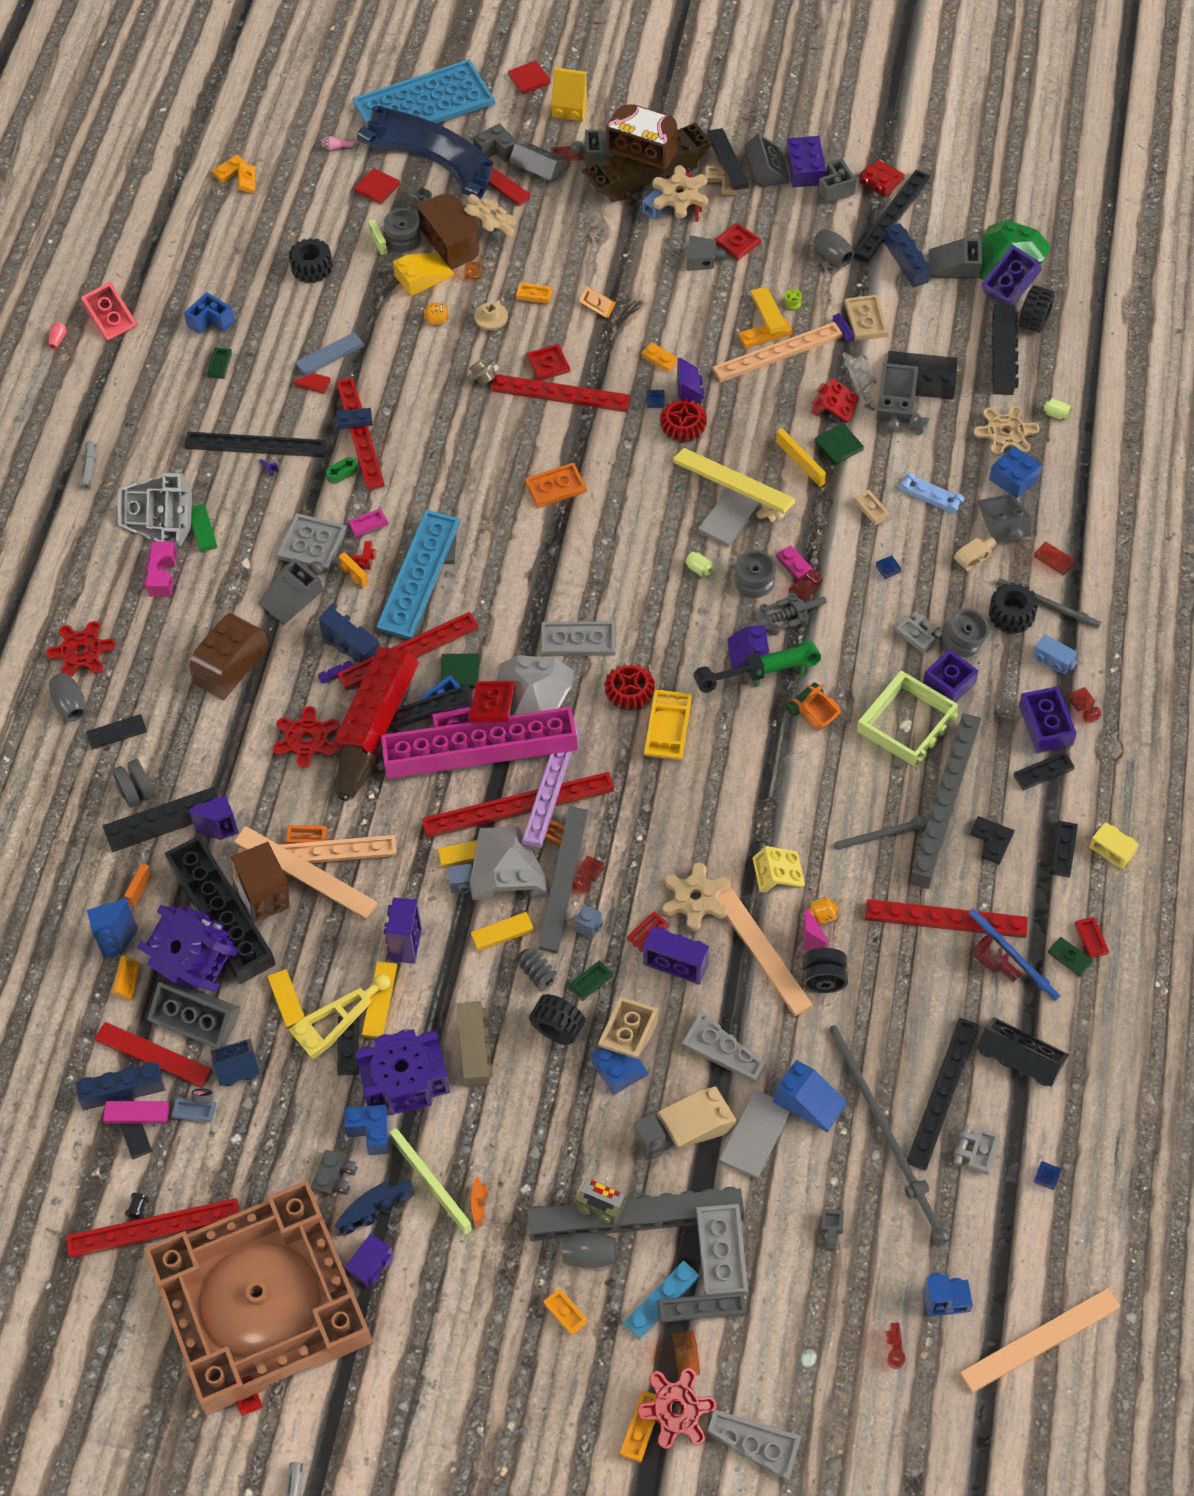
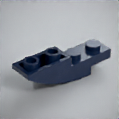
(363, 1210)

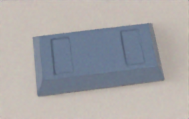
(190, 1110)

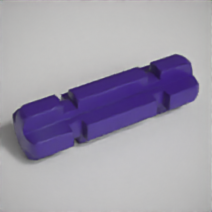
(840, 322)
(332, 672)

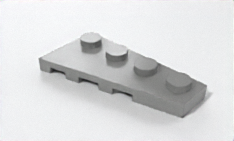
(716, 1045)
(761, 1443)

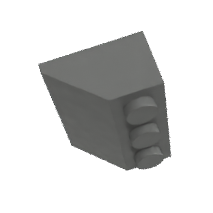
(538, 161)
(766, 161)

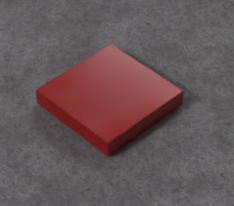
(529, 77)
(377, 186)
(737, 241)
(548, 362)

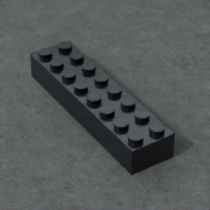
(213, 895)

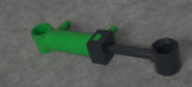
(757, 665)

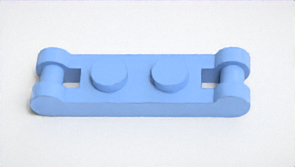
(931, 493)

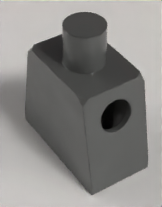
(702, 253)

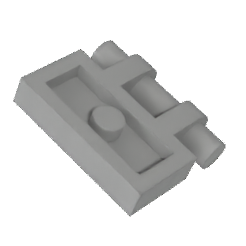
(915, 634)
(983, 1151)

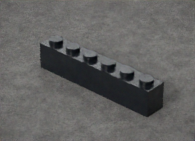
(1003, 349)
(155, 821)

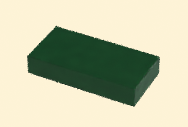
(219, 363)
(591, 980)

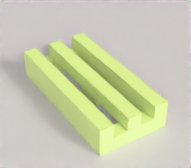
(377, 237)

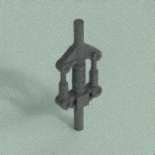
(797, 608)

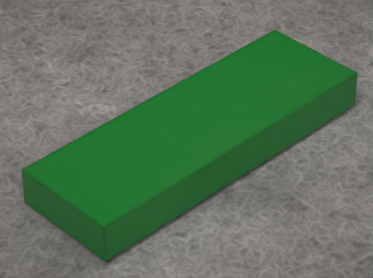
(202, 528)

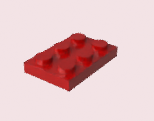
(492, 701)

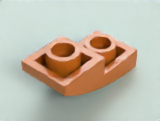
(478, 1196)

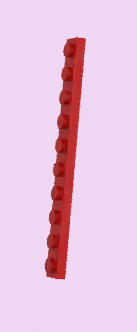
(513, 805)

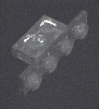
(862, 377)

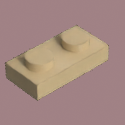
(871, 507)

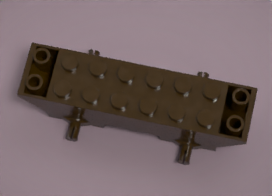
(622, 177)

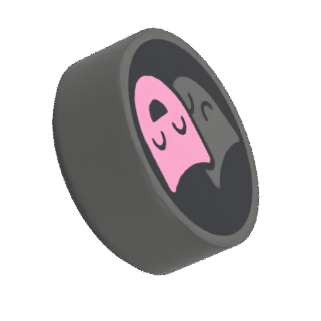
(202, 1095)

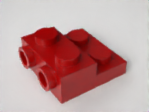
(881, 178)

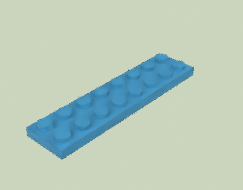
(418, 575)

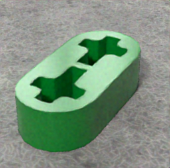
(341, 470)

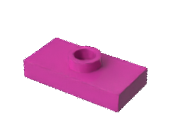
(367, 522)

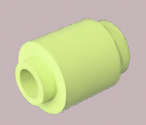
(1057, 409)
(699, 564)

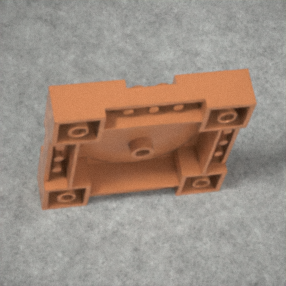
(295, 1324)

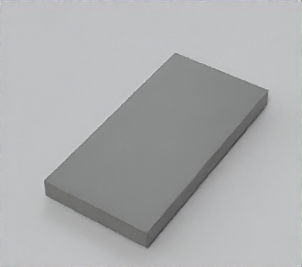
(728, 517)
(578, 638)
(755, 1135)
(721, 1249)

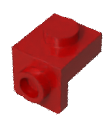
(368, 555)
(249, 1404)

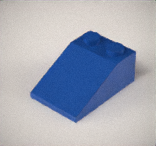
(809, 1096)

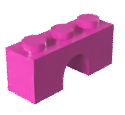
(160, 582)

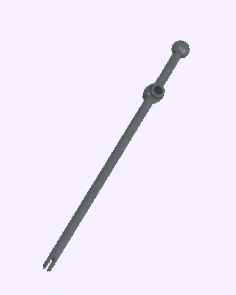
(916, 1188)

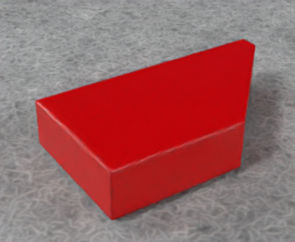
(313, 382)

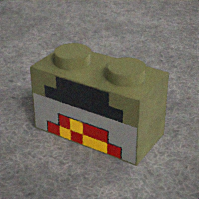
(600, 1201)

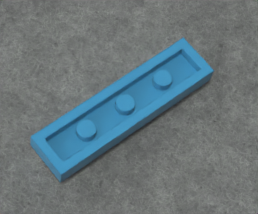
(672, 1287)

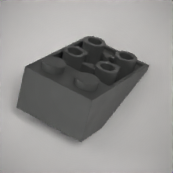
(957, 259)

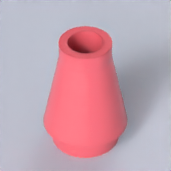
(56, 335)

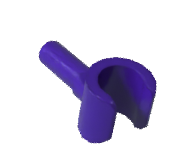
(273, 466)

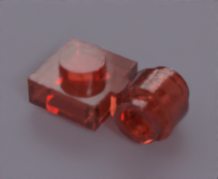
(805, 589)
(1082, 700)
(589, 870)
(894, 1338)

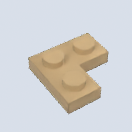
(716, 175)

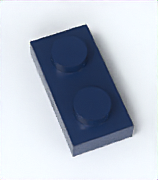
(354, 418)

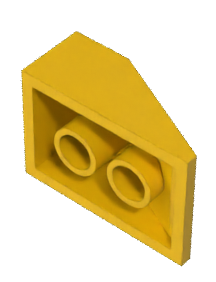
(569, 94)
(421, 271)

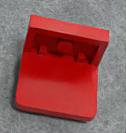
(836, 399)

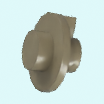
(482, 371)

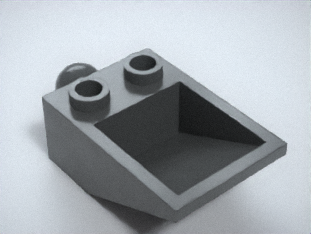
(593, 148)
(897, 395)
(1005, 518)
(288, 594)

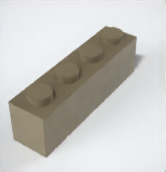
(473, 1045)

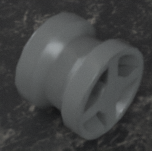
(918, 423)

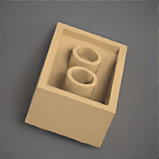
(629, 1027)
(697, 1118)

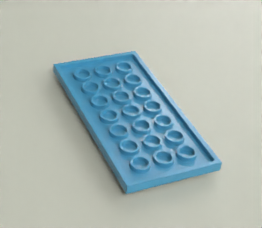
(433, 95)

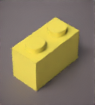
(1114, 845)

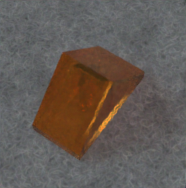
(685, 1351)

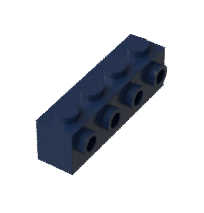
(907, 255)
(120, 1085)

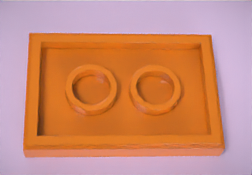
(555, 485)

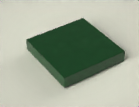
(839, 444)
(461, 667)

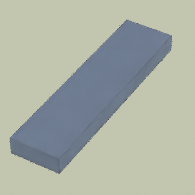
(329, 354)

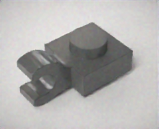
(832, 1224)

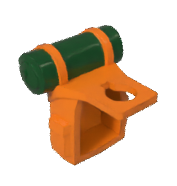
(814, 706)

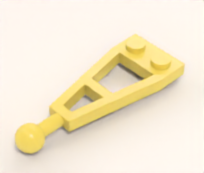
(310, 1038)

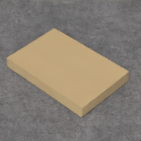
(866, 317)

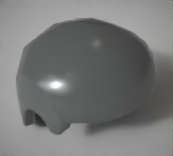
(417, 196)

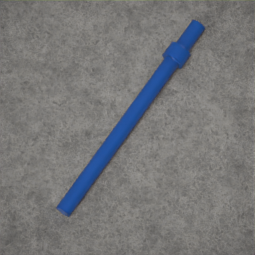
(1042, 982)

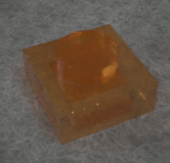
(473, 270)

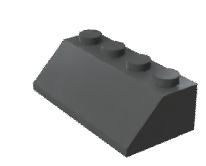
(193, 1013)

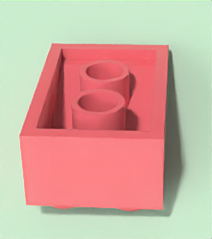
(108, 311)

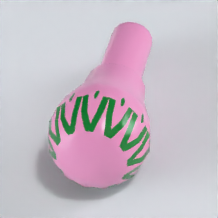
(330, 143)

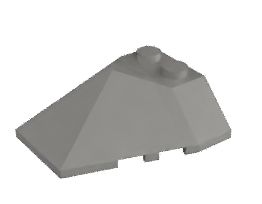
(157, 508)
(538, 683)
(505, 865)

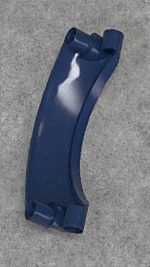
(412, 134)

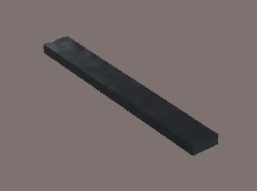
(891, 215)
(255, 444)
(942, 1094)

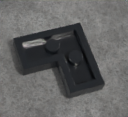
(997, 838)

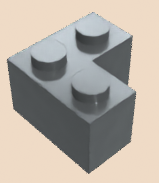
(495, 141)
(837, 183)
(652, 1137)

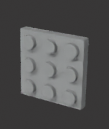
(312, 540)

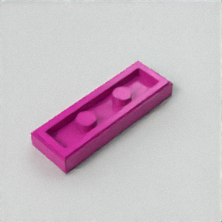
(136, 1112)

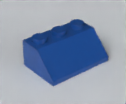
(112, 927)

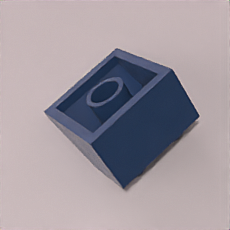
(235, 1063)

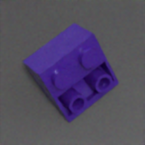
(214, 818)

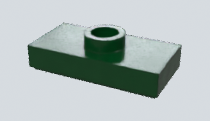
(1070, 956)

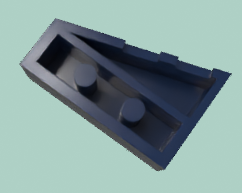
(345, 636)

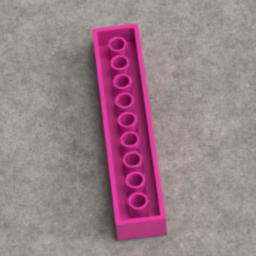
(479, 743)

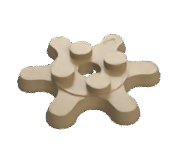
(681, 200)
(490, 214)
(1010, 422)
(696, 909)

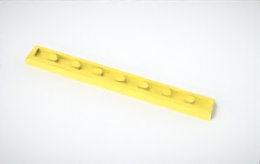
(734, 480)

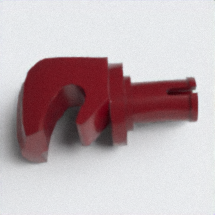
(997, 962)

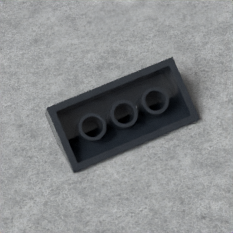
(1021, 1051)

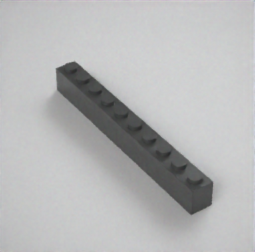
(945, 801)
(637, 1214)

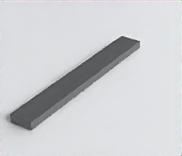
(563, 879)

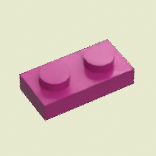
(793, 562)

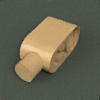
(975, 553)

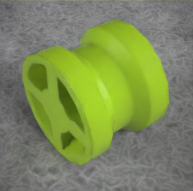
(793, 299)

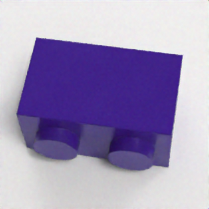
(369, 1261)

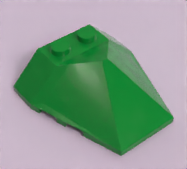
(1002, 236)

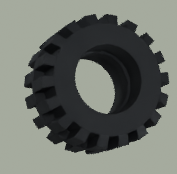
(310, 260)
(1036, 308)
(1013, 596)
(557, 1019)

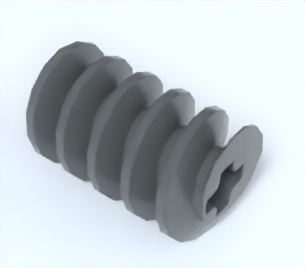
(536, 968)

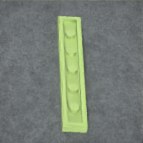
(431, 1182)

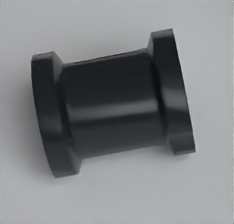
(137, 1206)

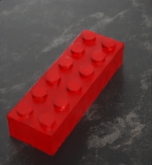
(377, 700)

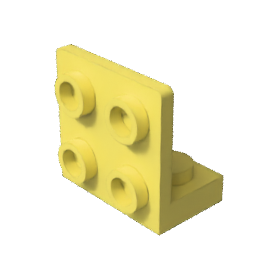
(777, 867)

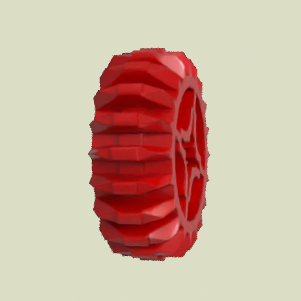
(683, 420)
(630, 692)

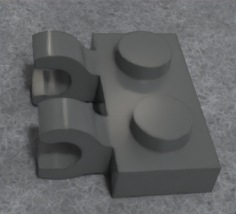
(329, 1171)

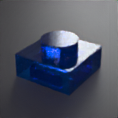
(655, 398)
(888, 567)
(1047, 1175)

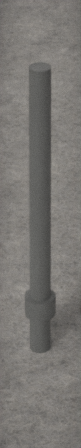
(1081, 617)

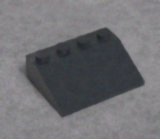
(935, 373)

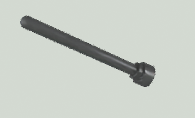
(917, 823)

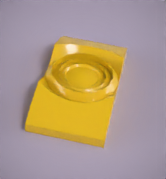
(668, 724)

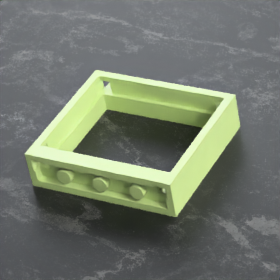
(921, 691)

